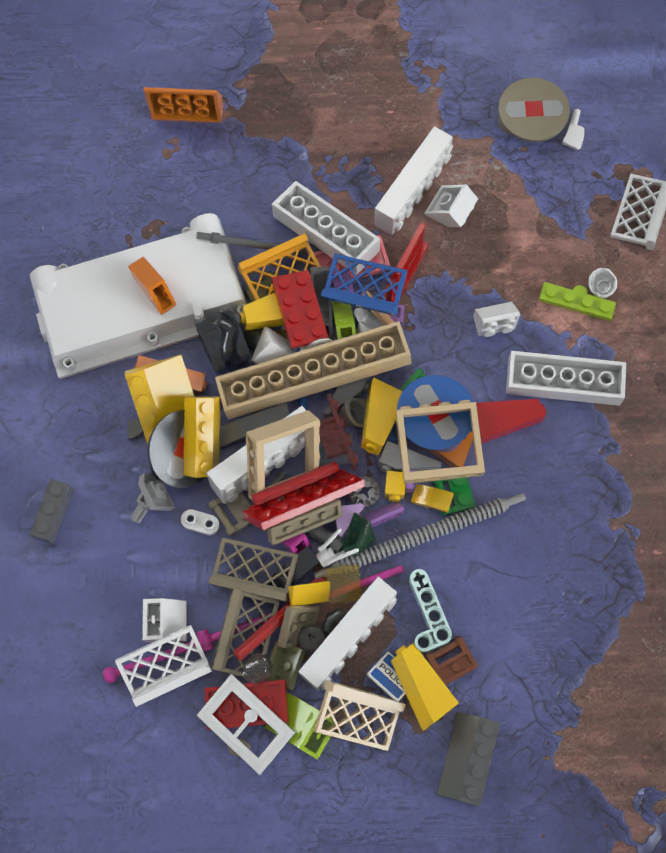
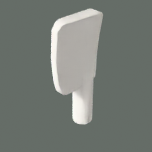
(575, 133)

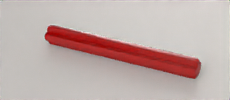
(295, 483)

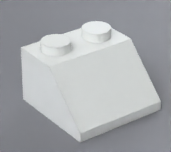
(452, 205)

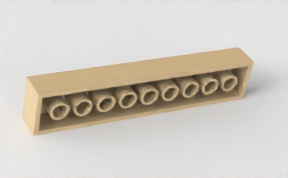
(313, 370)

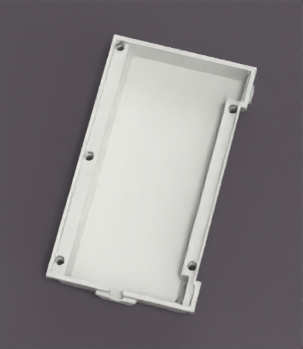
(102, 315)

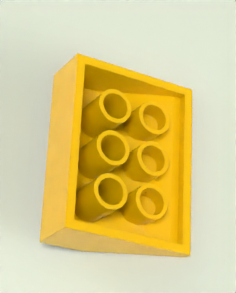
(158, 390)

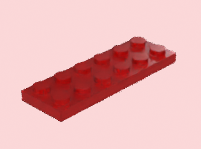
(303, 499)

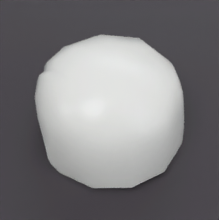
(602, 282)

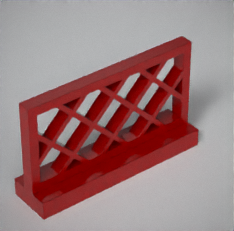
(409, 261)

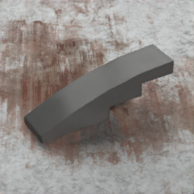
(236, 431)

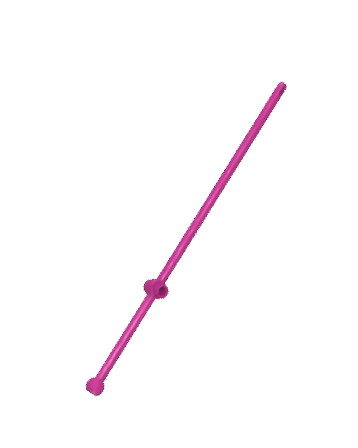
(205, 639)

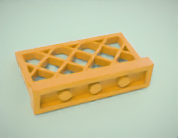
(271, 256)

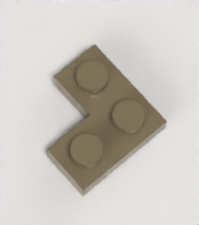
(294, 619)

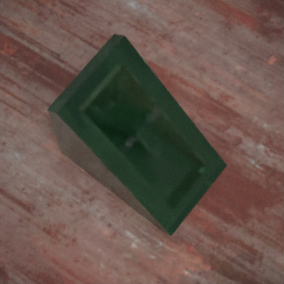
(358, 535)

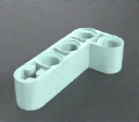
(426, 608)

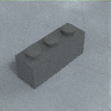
(51, 511)

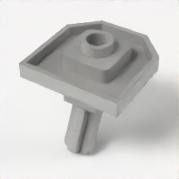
(153, 497)

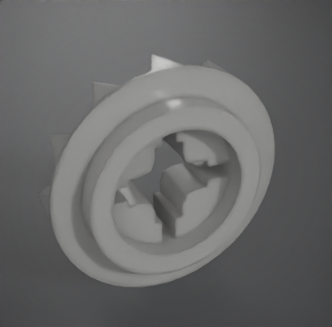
(373, 493)

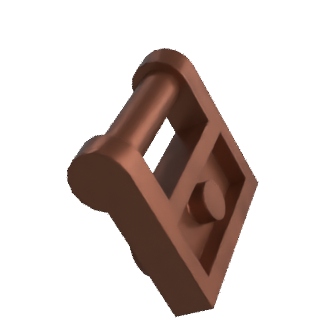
(455, 666)

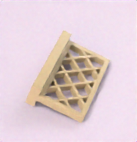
(359, 697)

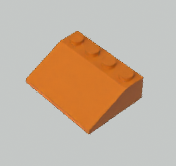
(184, 104)

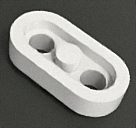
(199, 523)

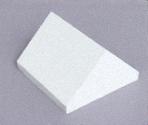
(271, 346)

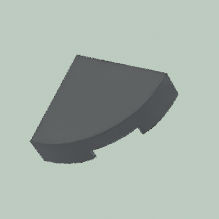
(134, 429)

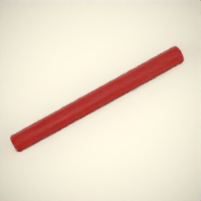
(265, 630)

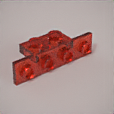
(333, 436)

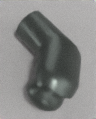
(331, 617)

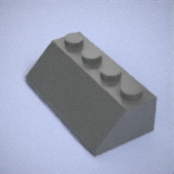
(468, 758)

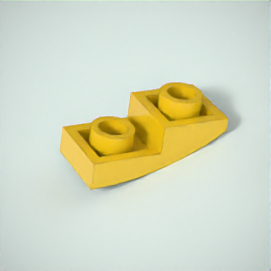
(432, 497)

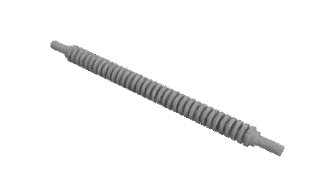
(458, 521)

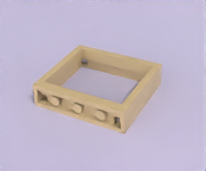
(258, 437)
(446, 473)

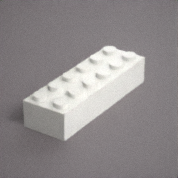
(413, 181)
(325, 225)
(566, 378)
(231, 475)
(348, 633)

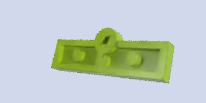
(577, 301)

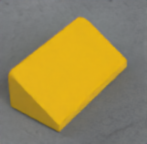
(309, 593)

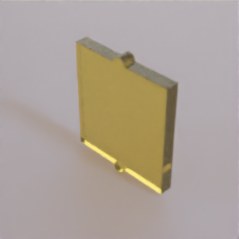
(344, 584)

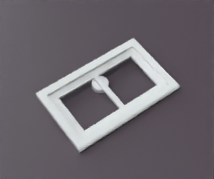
(258, 708)

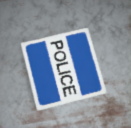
(386, 678)

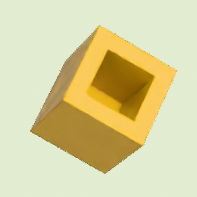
(394, 486)

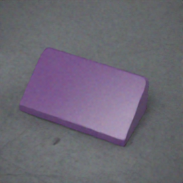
(385, 514)

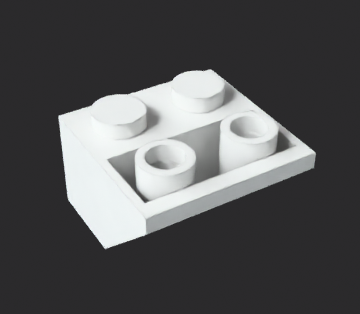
(496, 319)
(163, 618)

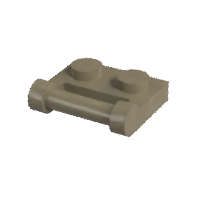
(236, 508)

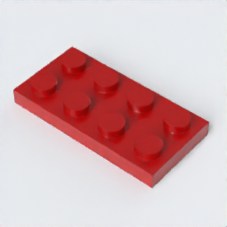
(299, 308)
(233, 708)

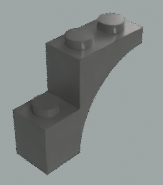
(319, 278)

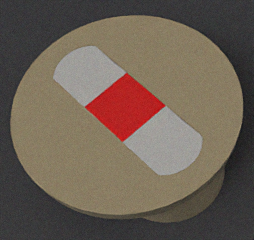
(533, 110)

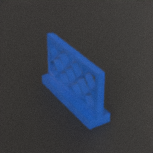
(362, 301)

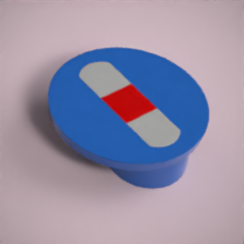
(436, 431)

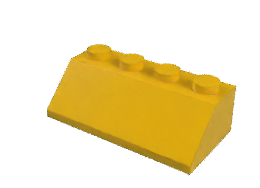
(201, 435)

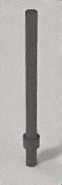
(216, 238)

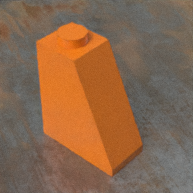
(152, 285)

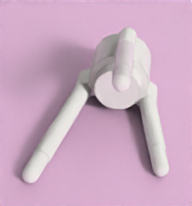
(327, 556)

